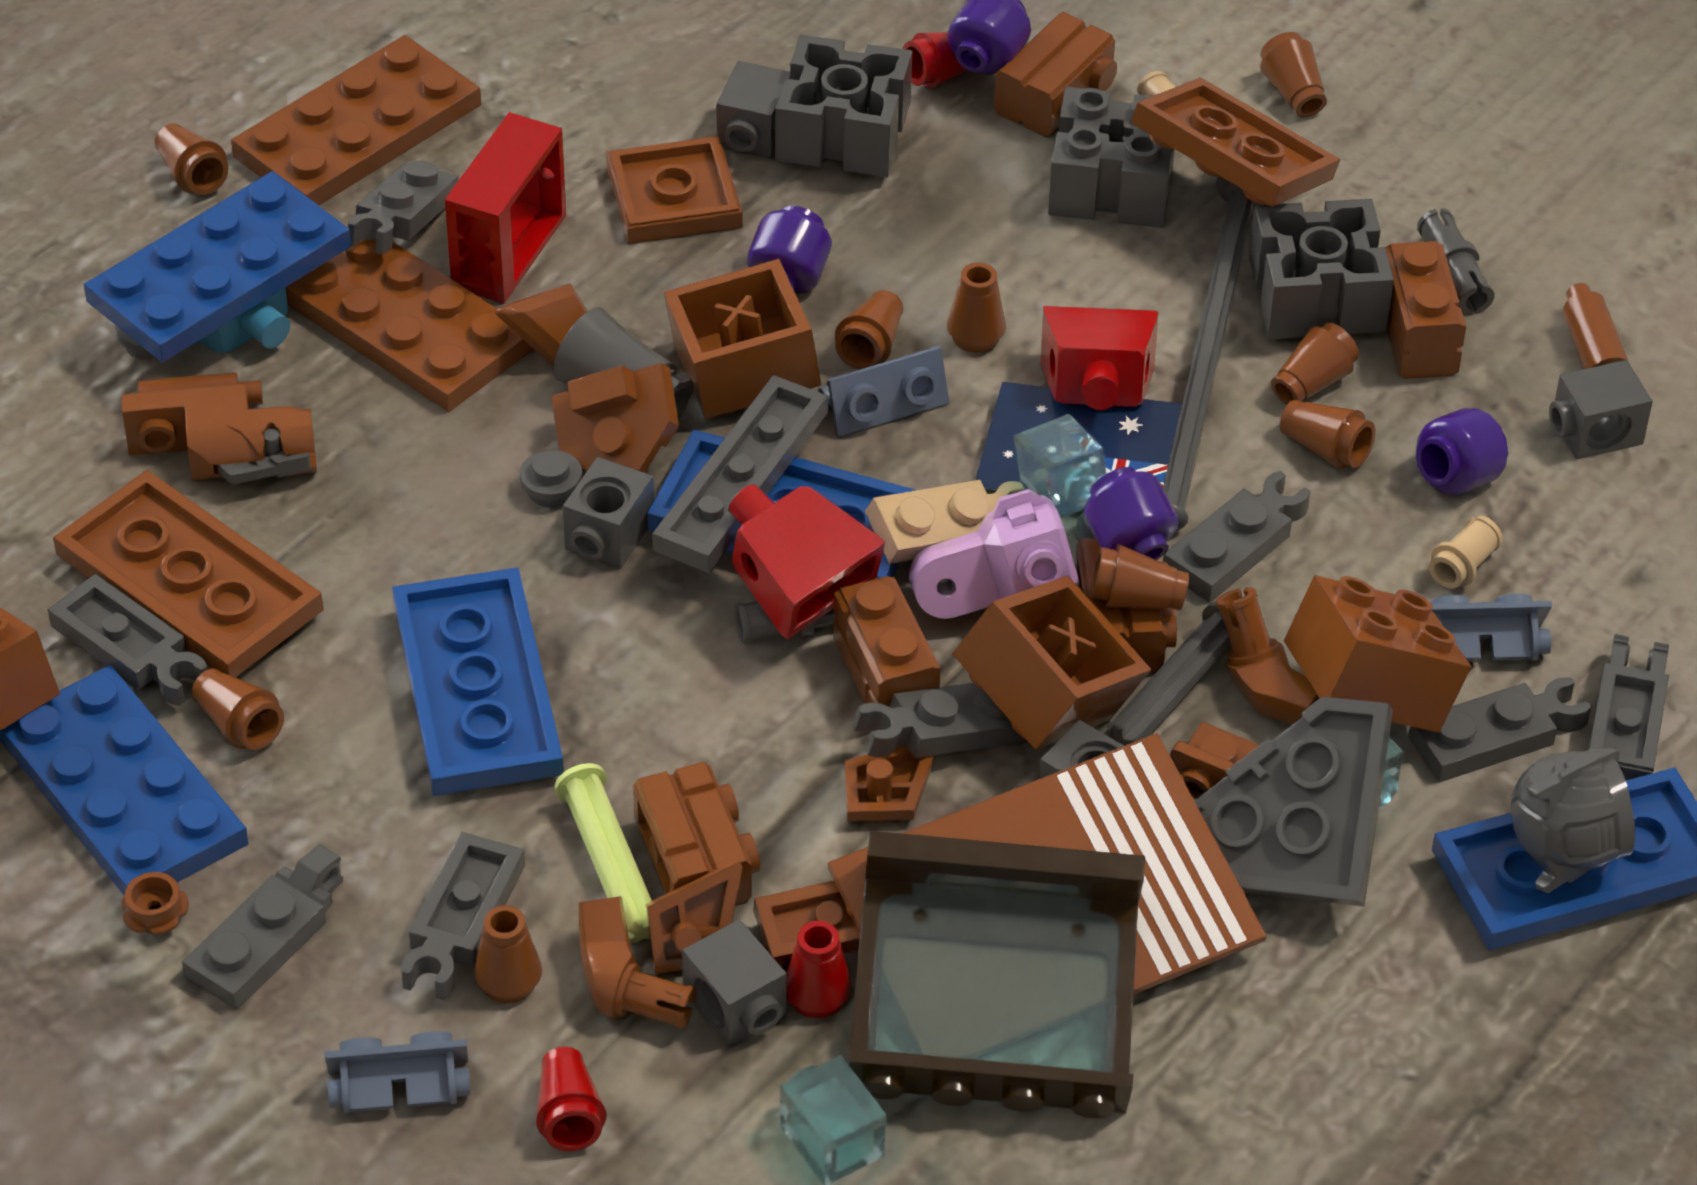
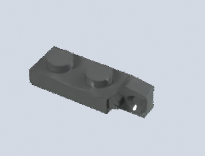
(266, 929)

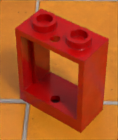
(506, 207)

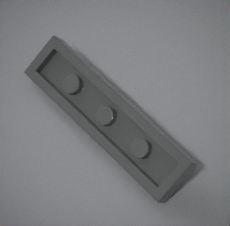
(752, 453)

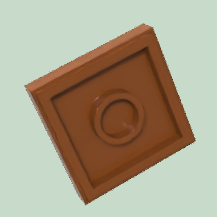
(674, 189)

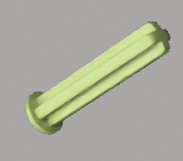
(606, 844)

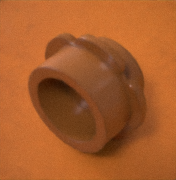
(151, 891)

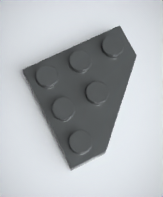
(1306, 806)

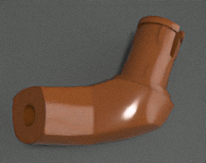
(1260, 662)
(613, 973)

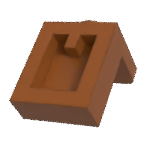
(1208, 757)

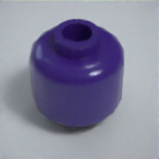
(989, 33)
(797, 240)
(1461, 451)
(1131, 511)

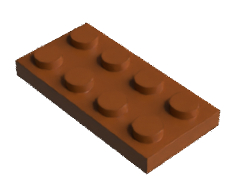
(358, 120)
(409, 321)
(190, 573)

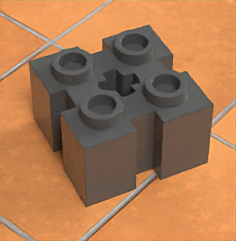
(843, 105)
(1107, 162)
(1320, 268)

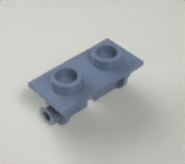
(887, 391)
(1508, 622)
(371, 1069)

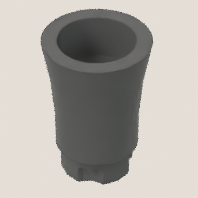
(601, 343)

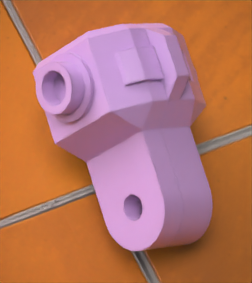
(1010, 552)

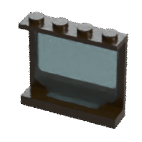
(996, 973)

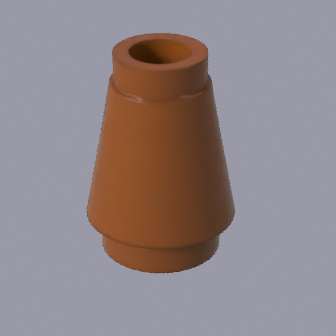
(1294, 72)
(192, 159)
(977, 310)
(869, 331)
(1316, 363)
(1330, 432)
(1137, 581)
(239, 709)
(506, 957)

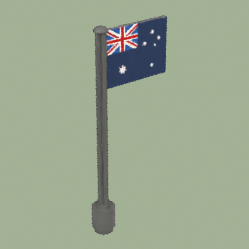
(1149, 436)

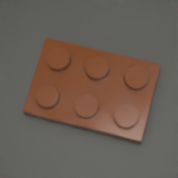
(1235, 142)

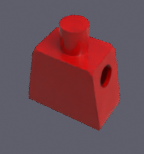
(1098, 354)
(799, 554)

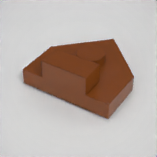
(617, 416)

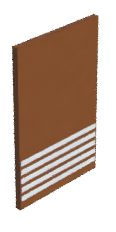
(1125, 805)

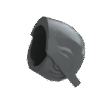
(1573, 814)

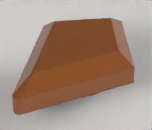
(544, 318)
(886, 785)
(691, 915)

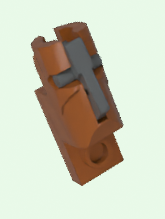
(221, 432)

